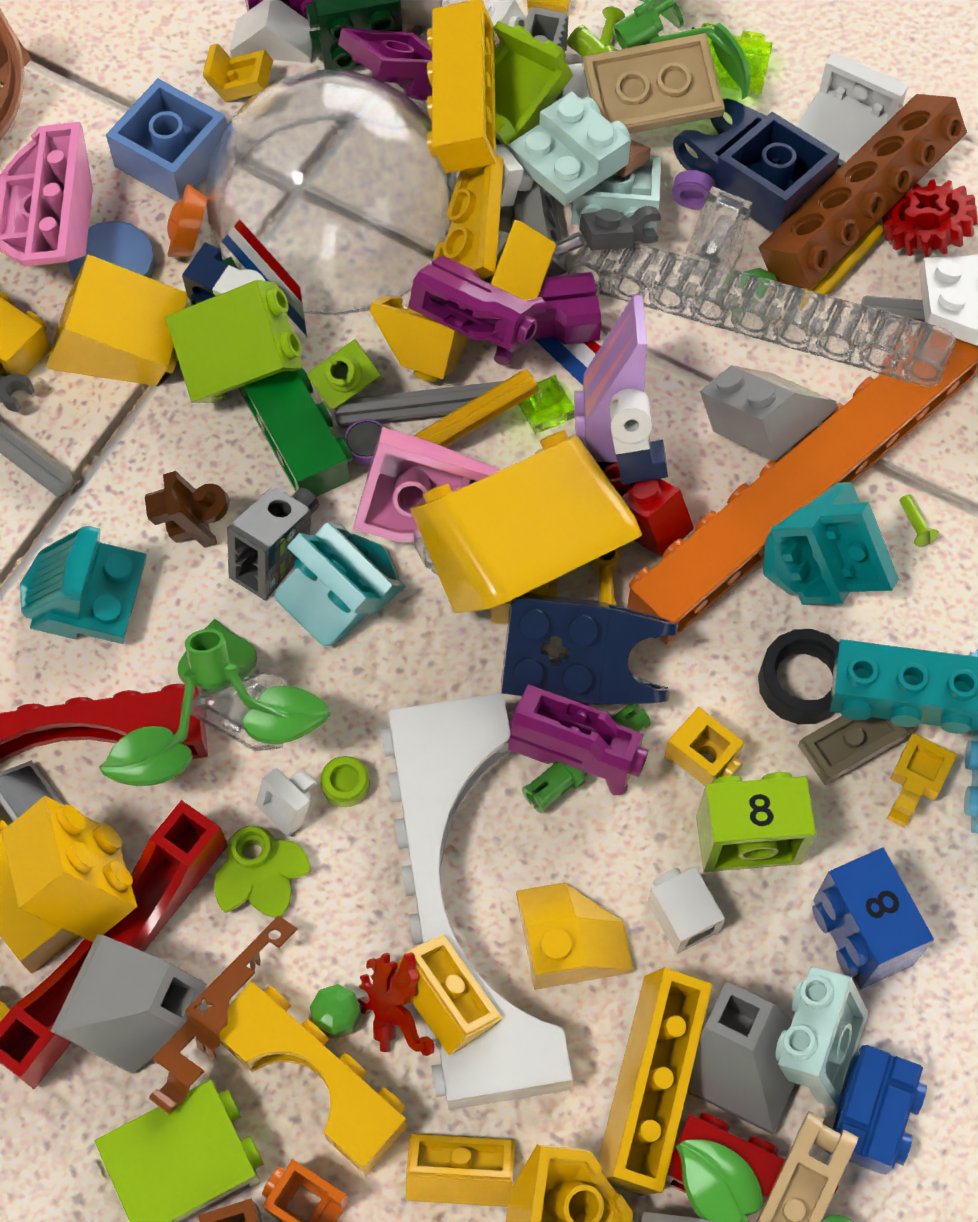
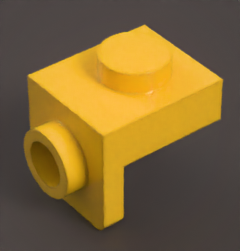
(238, 75)

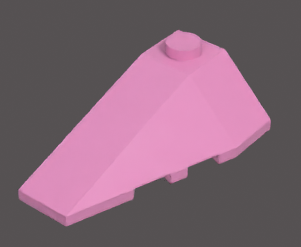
(400, 474)

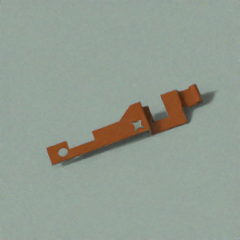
(207, 1027)

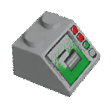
(763, 410)

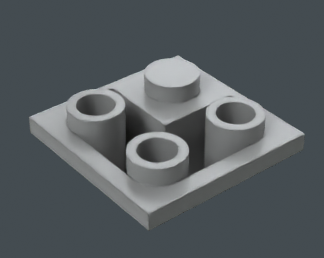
(125, 1004)
(738, 1060)

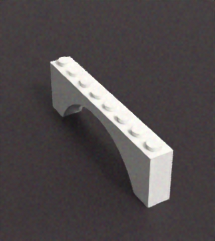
(438, 761)

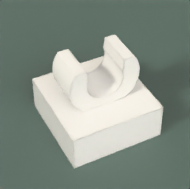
(513, 177)
(285, 799)

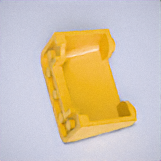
(523, 525)

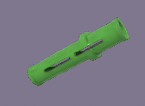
(561, 777)

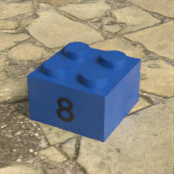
(871, 919)

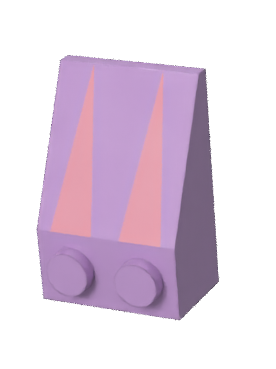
(615, 367)

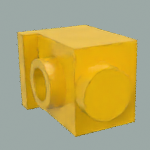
(705, 734)

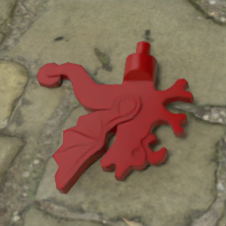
(387, 1000)

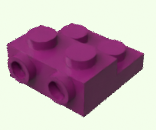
(391, 58)

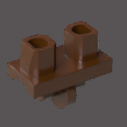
(187, 509)

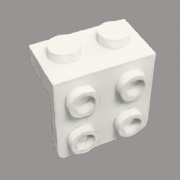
(851, 105)

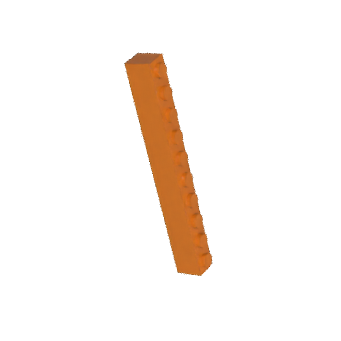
(838, 451)

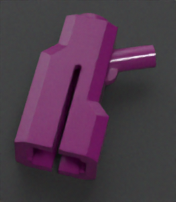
(472, 306)
(570, 313)
(578, 736)

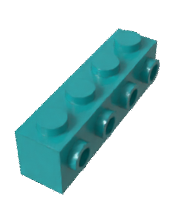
(905, 686)

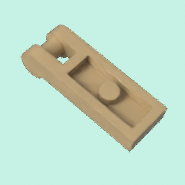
(804, 1183)

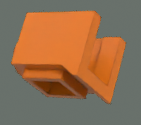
(284, 1185)

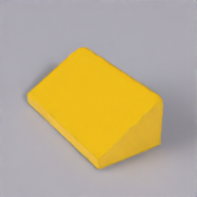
(524, 262)
(450, 996)
(459, 1169)

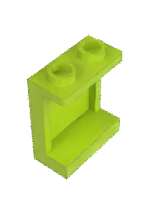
(526, 80)
(234, 340)
(180, 1160)

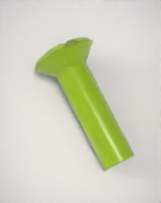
(612, 16)
(924, 534)

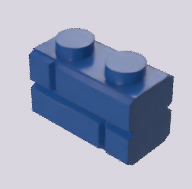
(877, 1107)

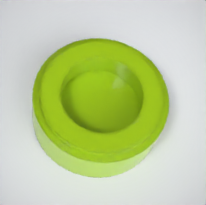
(345, 781)

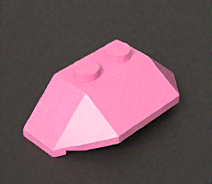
(47, 198)

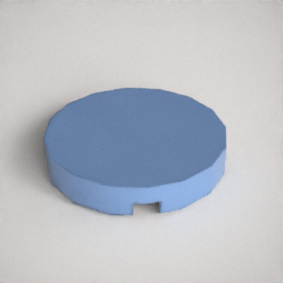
(120, 245)

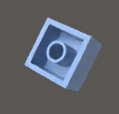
(166, 139)

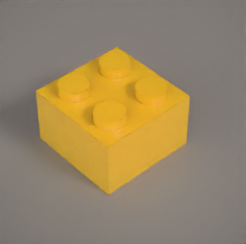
(68, 869)

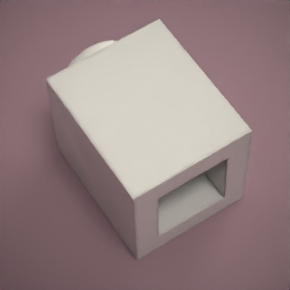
(684, 908)

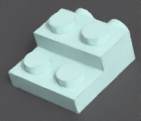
(572, 148)
(623, 193)
(823, 1034)

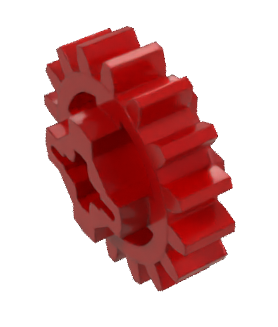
(931, 219)

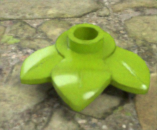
(260, 879)

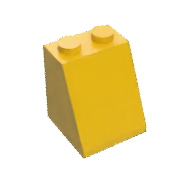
(116, 325)

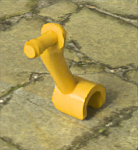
(605, 569)

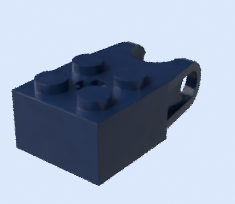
(759, 161)
(596, 654)

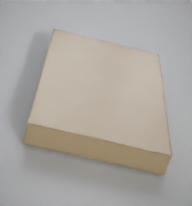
(655, 83)

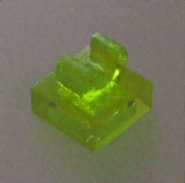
(548, 406)

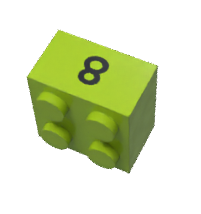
(755, 822)

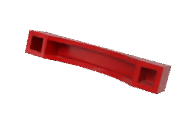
(99, 720)
(162, 880)

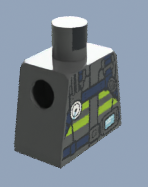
(261, 536)

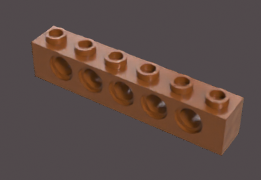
(863, 190)

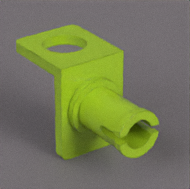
(344, 374)

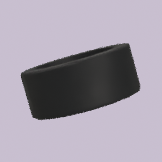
(779, 700)

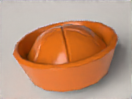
(185, 222)

